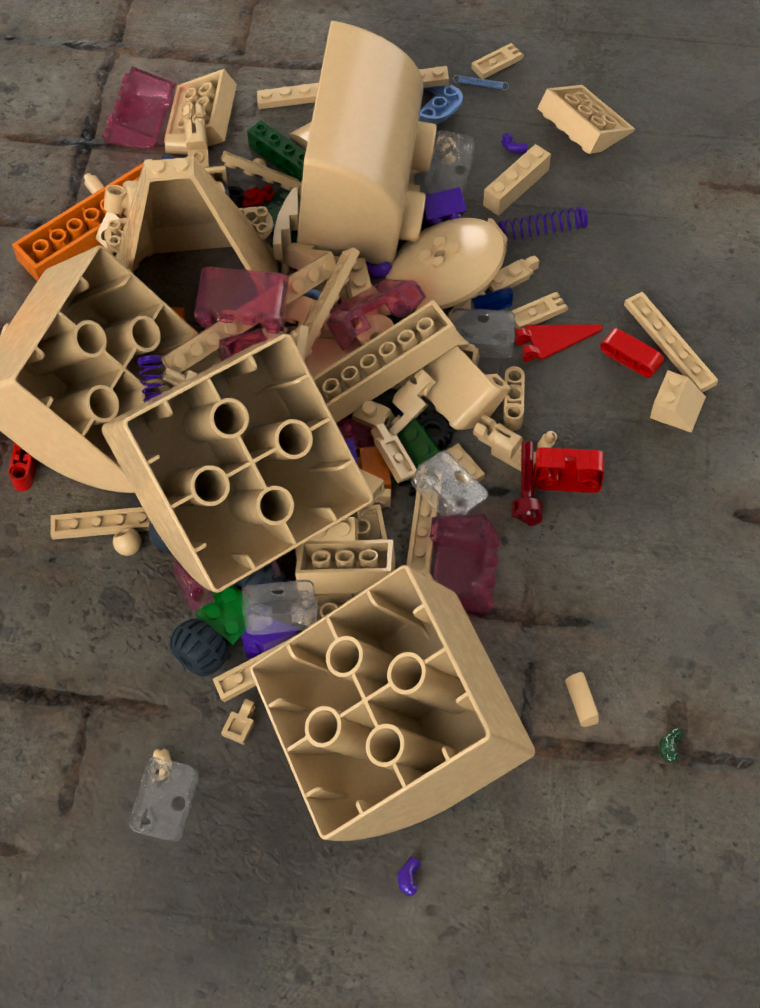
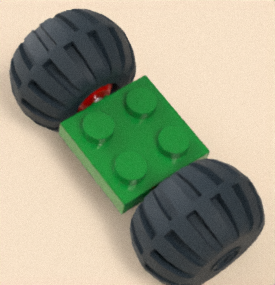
(202, 641)

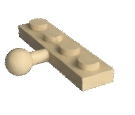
(259, 167)

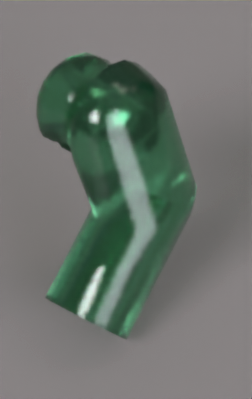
(667, 745)

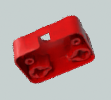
(575, 474)

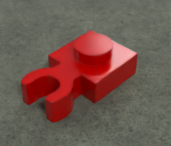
(256, 198)

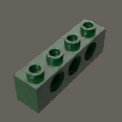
(277, 149)

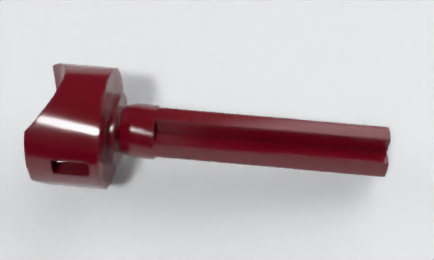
(527, 507)

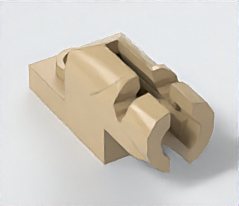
(196, 135)
(410, 400)
(503, 442)

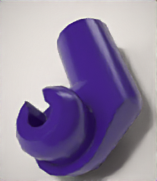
(512, 146)
(379, 270)
(405, 876)

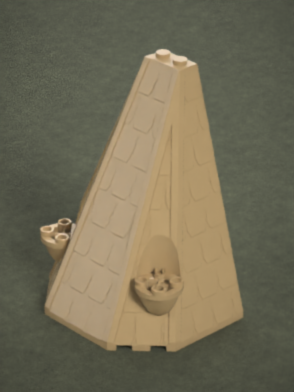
(186, 210)

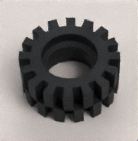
(439, 423)

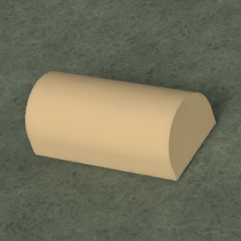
(175, 144)
(582, 699)

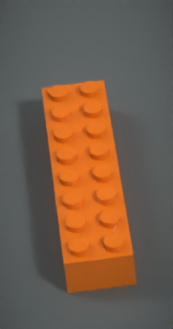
(67, 233)

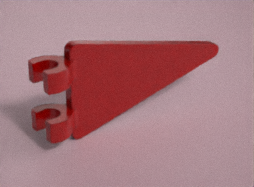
(551, 339)

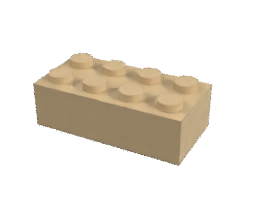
(344, 564)

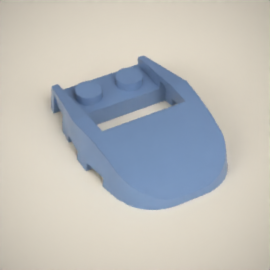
(443, 105)

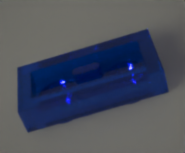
(493, 301)

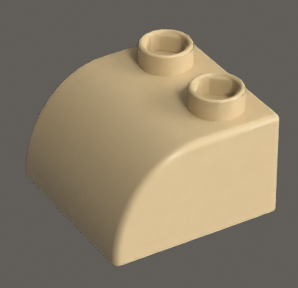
(363, 148)
(75, 363)
(239, 463)
(390, 709)

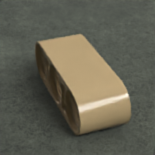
(511, 406)

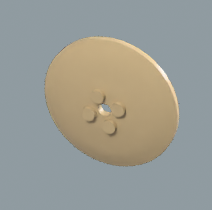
(470, 260)

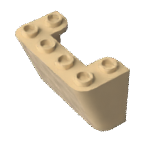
(462, 388)

